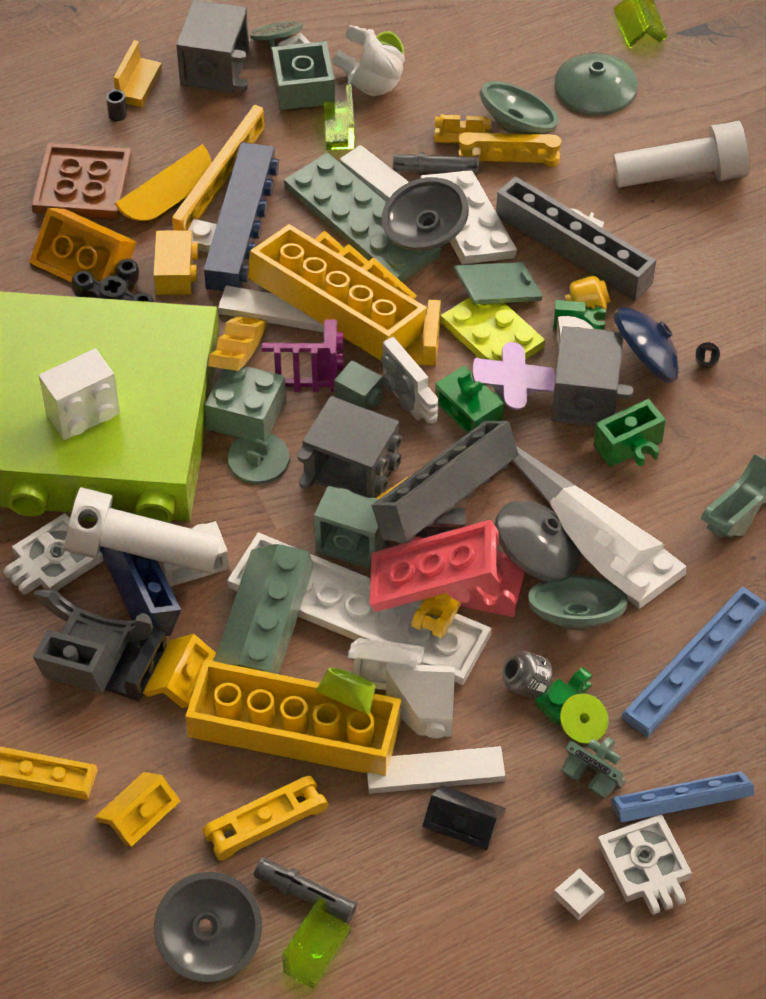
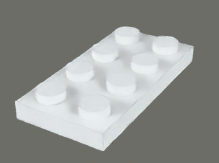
(483, 234)

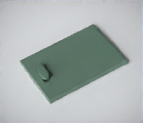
(498, 283)

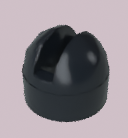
(701, 351)

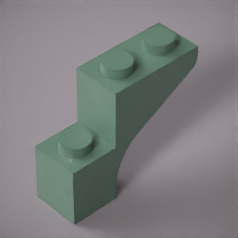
(738, 506)

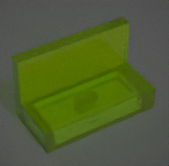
(638, 19)
(339, 122)
(314, 945)

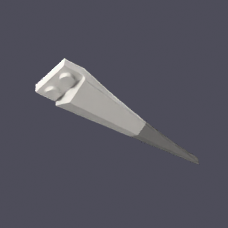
(649, 562)

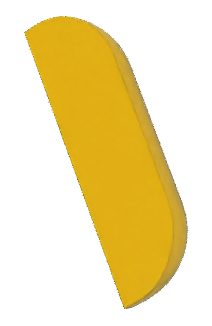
(166, 187)

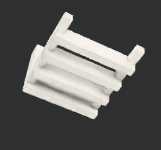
(374, 655)

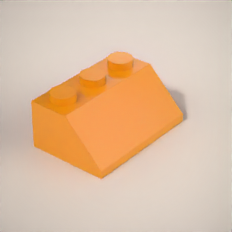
(77, 244)

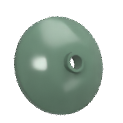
(596, 83)
(518, 108)
(577, 602)

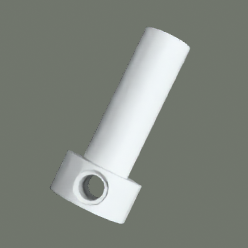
(721, 152)
(137, 535)

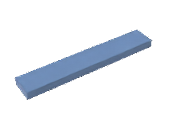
(694, 662)

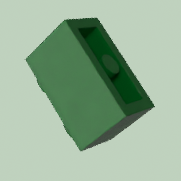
(468, 401)
(630, 434)

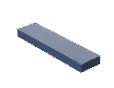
(682, 796)

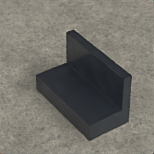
(137, 666)
(463, 817)

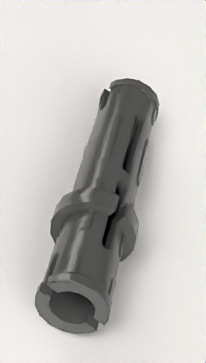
(434, 163)
(293, 883)

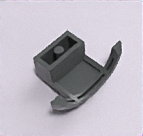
(87, 646)

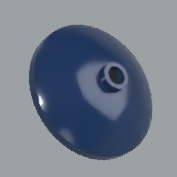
(649, 342)

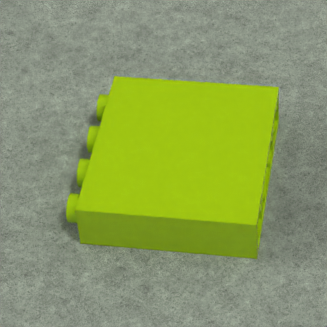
(162, 383)

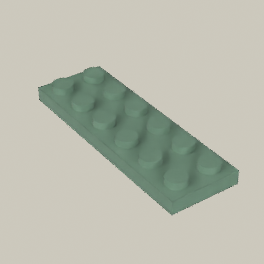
(354, 214)

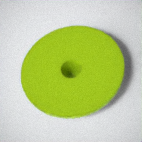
(584, 718)

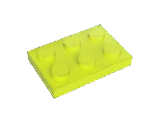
(489, 327)

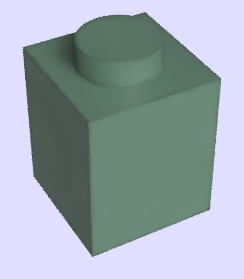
(359, 386)

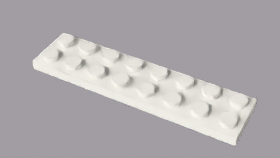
(341, 603)

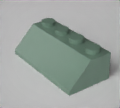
(266, 608)

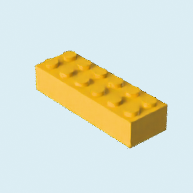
(335, 289)
(290, 719)

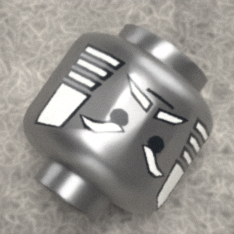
(527, 674)

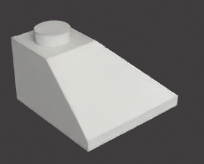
(425, 697)

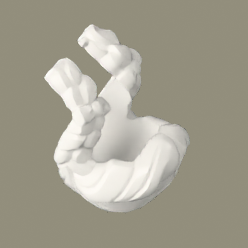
(379, 65)

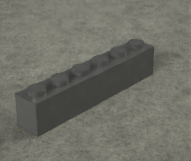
(575, 238)
(444, 481)

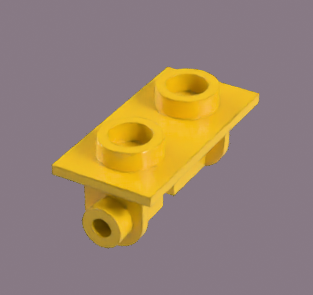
(449, 127)

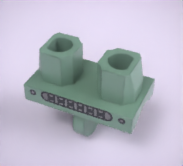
(581, 759)

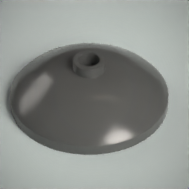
(425, 214)
(537, 541)
(233, 930)

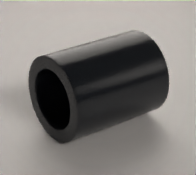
(116, 105)

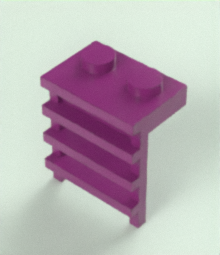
(324, 359)

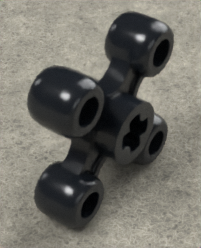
(112, 286)

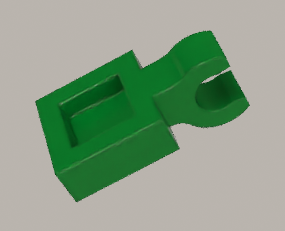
(578, 310)
(559, 692)

